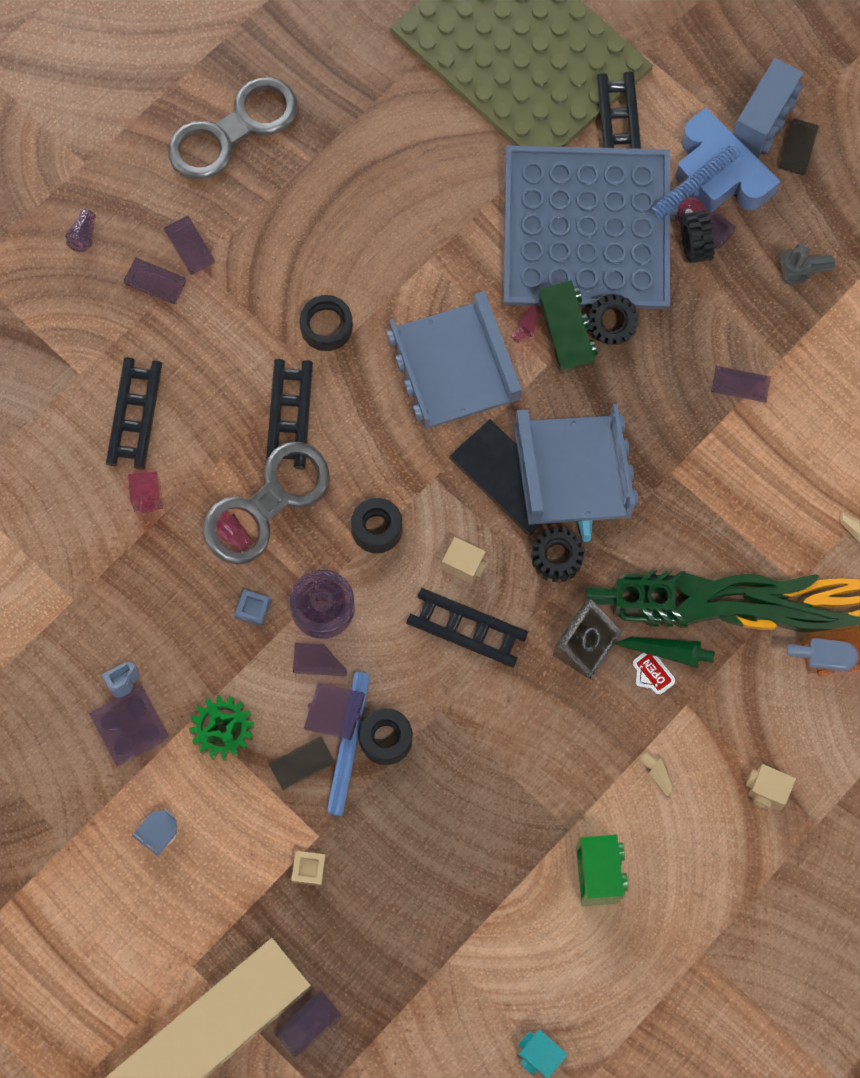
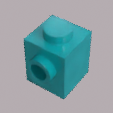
(540, 1054)

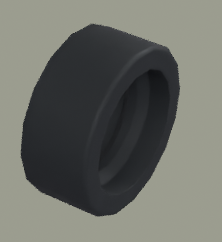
(320, 303)

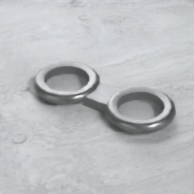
(232, 128)
(266, 503)

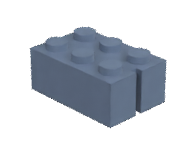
(769, 107)

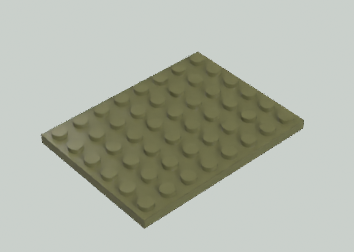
(522, 62)

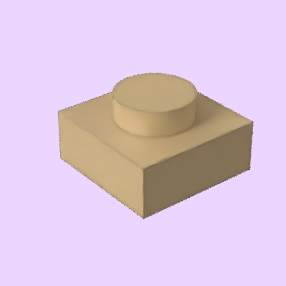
(308, 868)

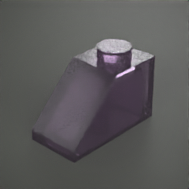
(308, 1024)

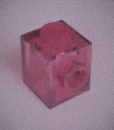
(145, 492)

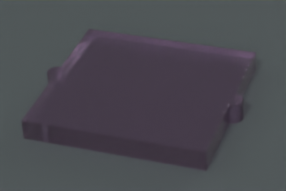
(334, 711)

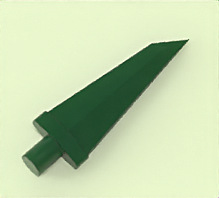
(674, 650)

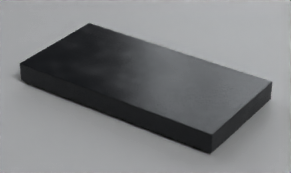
(494, 466)

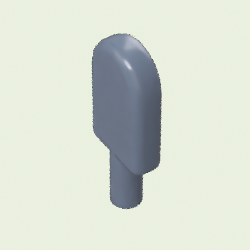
(826, 654)

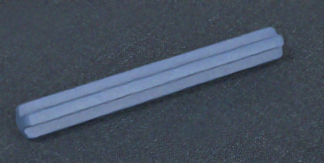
(346, 755)

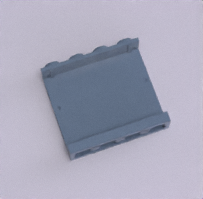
(454, 363)
(575, 468)

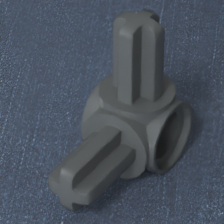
(798, 265)

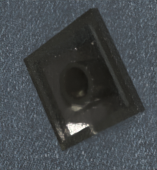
(587, 640)

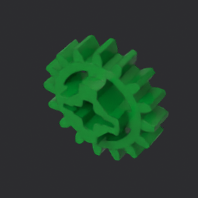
(212, 733)

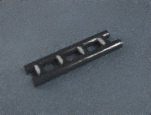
(608, 113)
(279, 400)
(143, 427)
(476, 643)

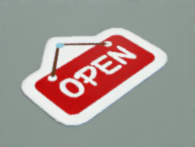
(652, 673)

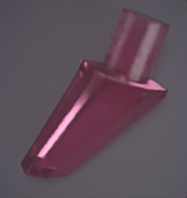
(526, 325)

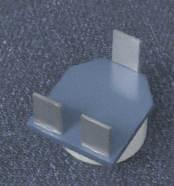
(157, 831)

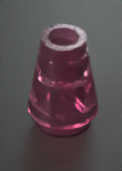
(232, 531)

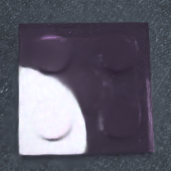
(129, 726)

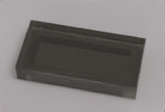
(798, 146)
(301, 763)

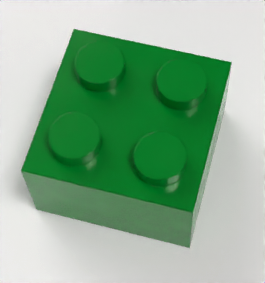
(600, 870)

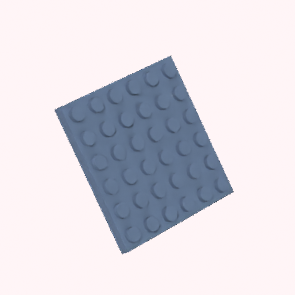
(588, 222)

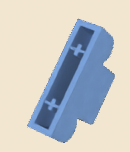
(746, 176)

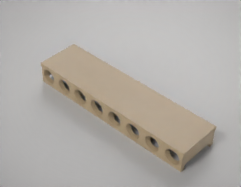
(221, 1019)

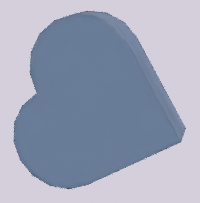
(121, 679)

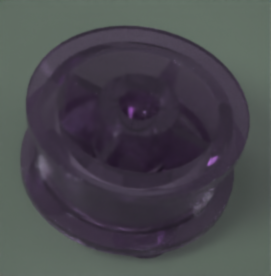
(325, 620)

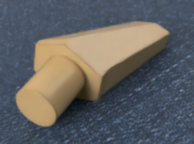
(851, 524)
(658, 772)

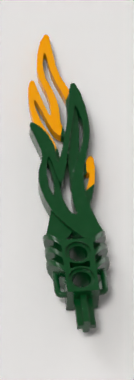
(767, 613)

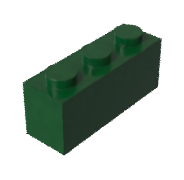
(567, 326)

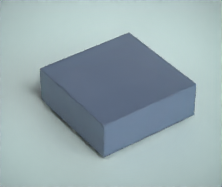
(252, 607)

